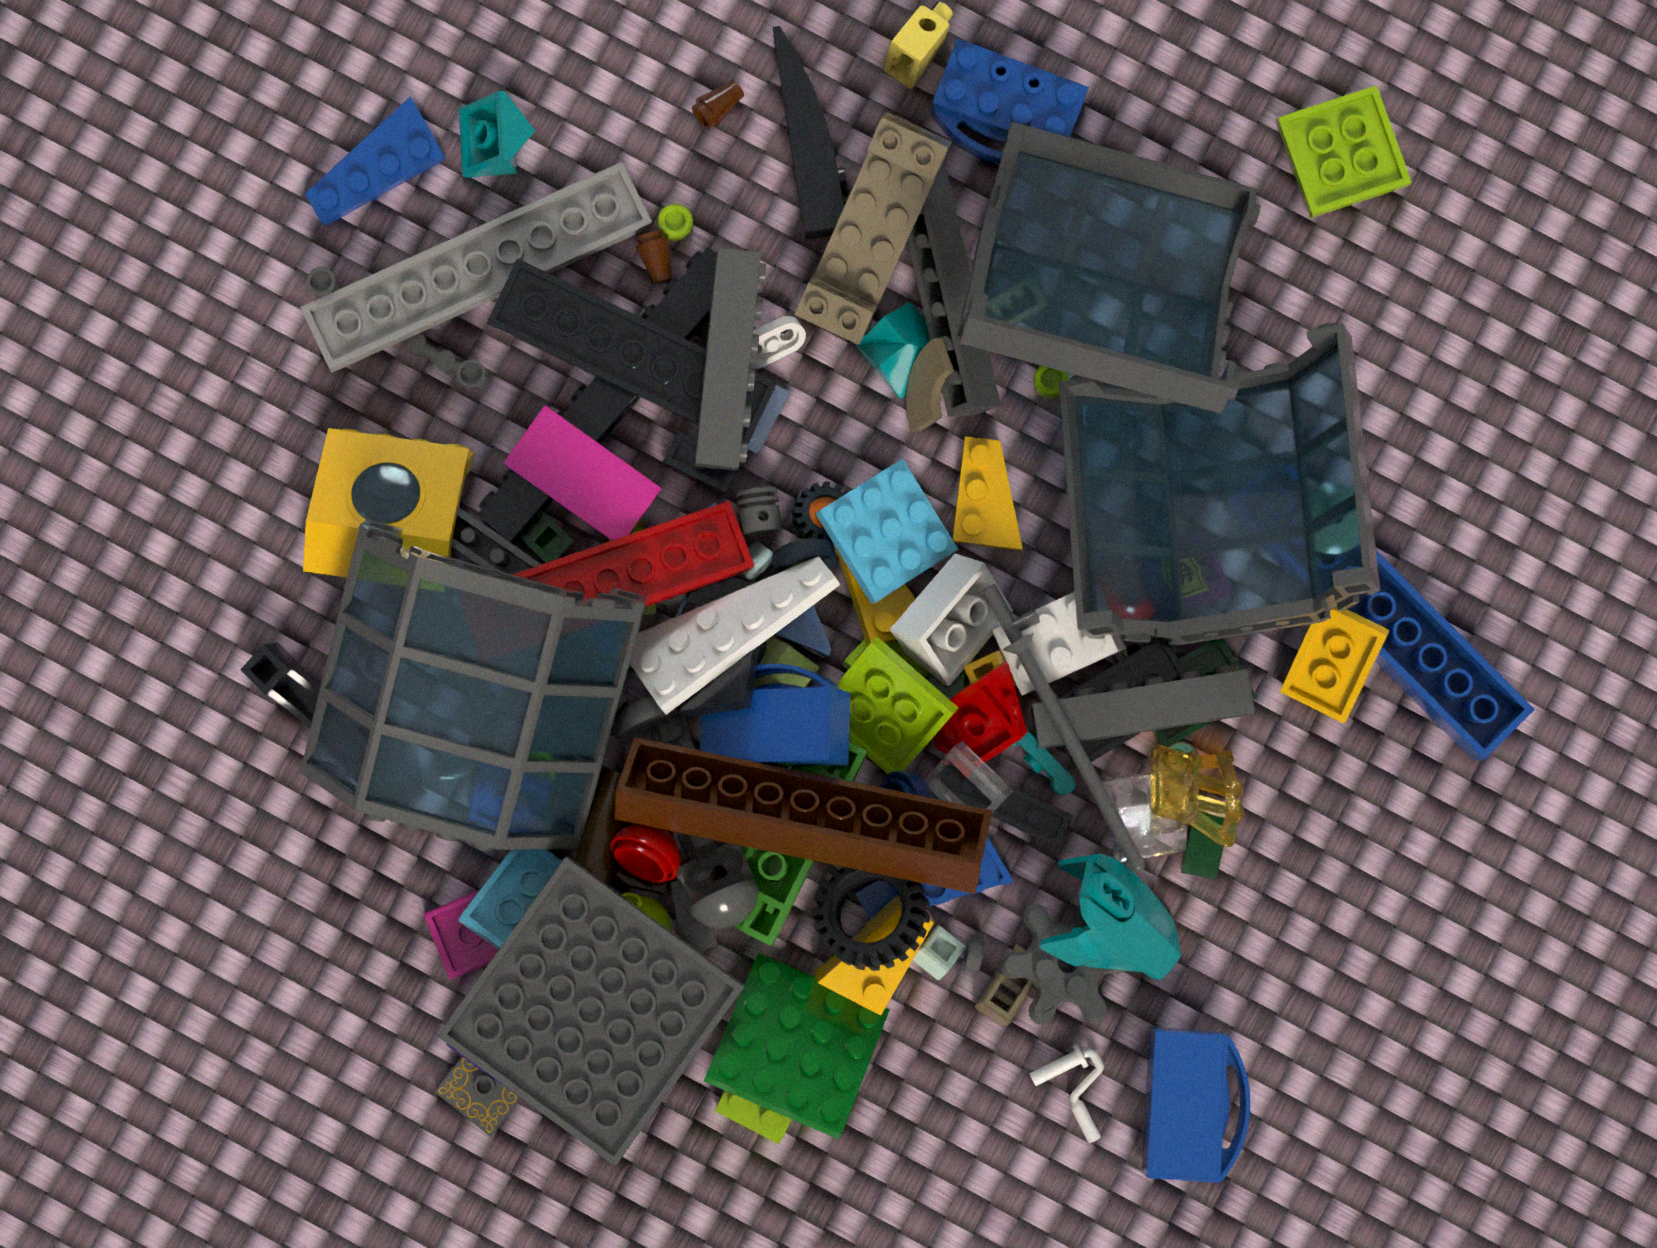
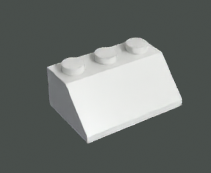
(949, 619)

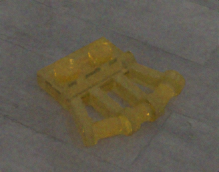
(1177, 796)

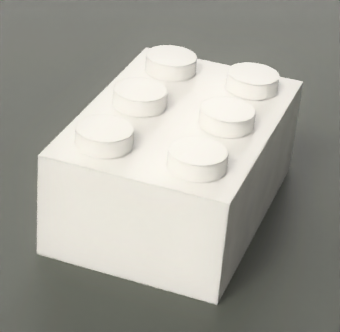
(1058, 644)

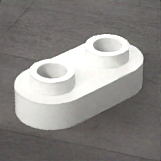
(776, 345)

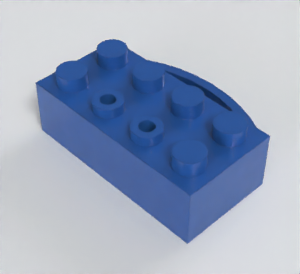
(992, 90)
(784, 723)
(1191, 1105)

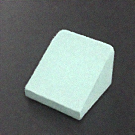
(761, 558)
(939, 952)

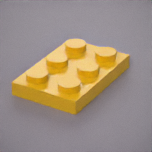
(1335, 663)

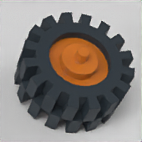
(808, 504)

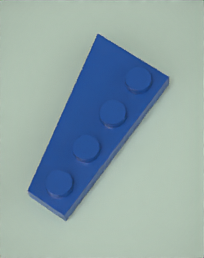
(379, 163)
(879, 893)

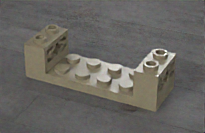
(873, 227)

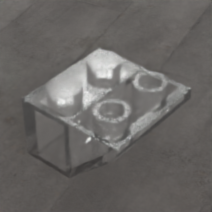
(1149, 832)

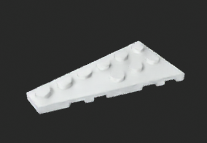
(703, 643)

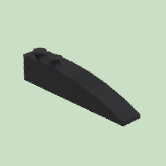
(811, 146)

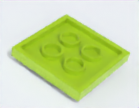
(1343, 151)
(892, 707)

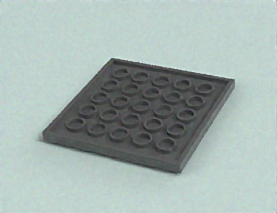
(591, 1011)

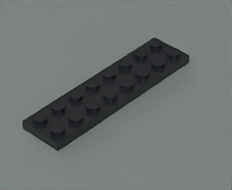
(610, 343)

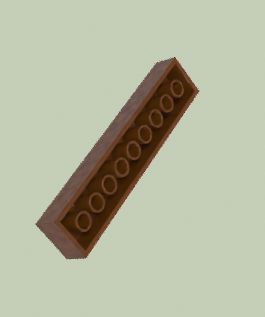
(803, 815)

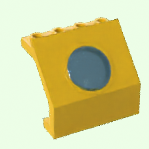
(385, 481)

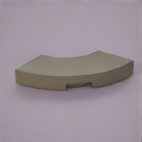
(926, 384)

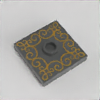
(477, 1096)

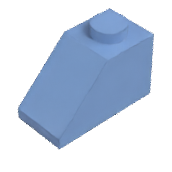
(807, 633)

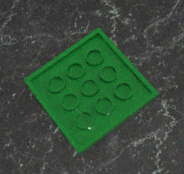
(796, 1047)

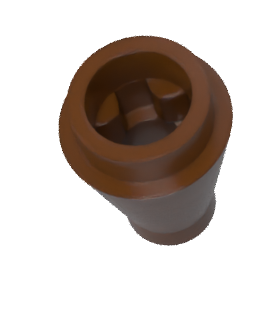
(717, 104)
(655, 254)

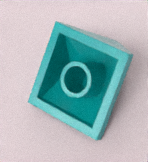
(492, 135)
(895, 345)

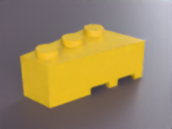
(866, 986)

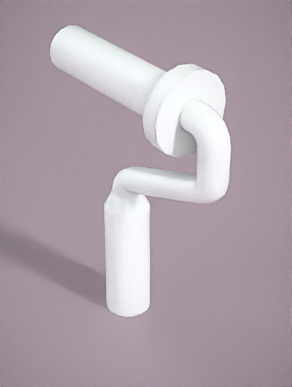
(1077, 1106)

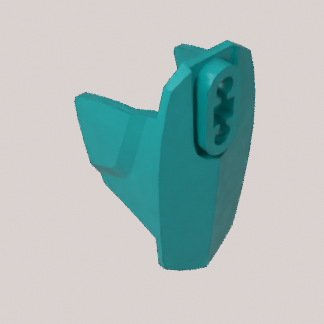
(1123, 919)

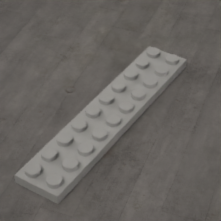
(475, 266)

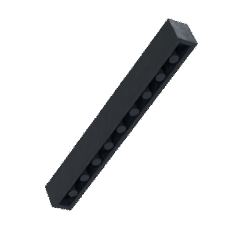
(601, 404)

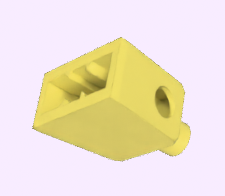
(918, 43)

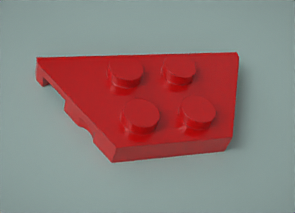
(986, 716)

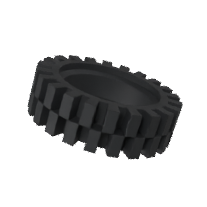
(873, 953)

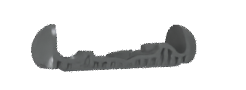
(714, 903)

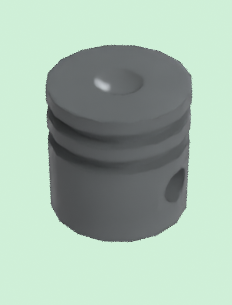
(758, 503)

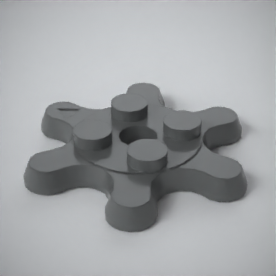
(1042, 969)

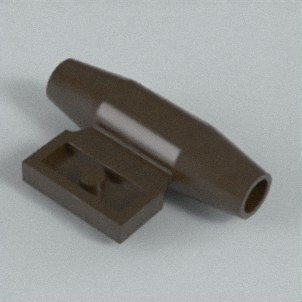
(595, 844)

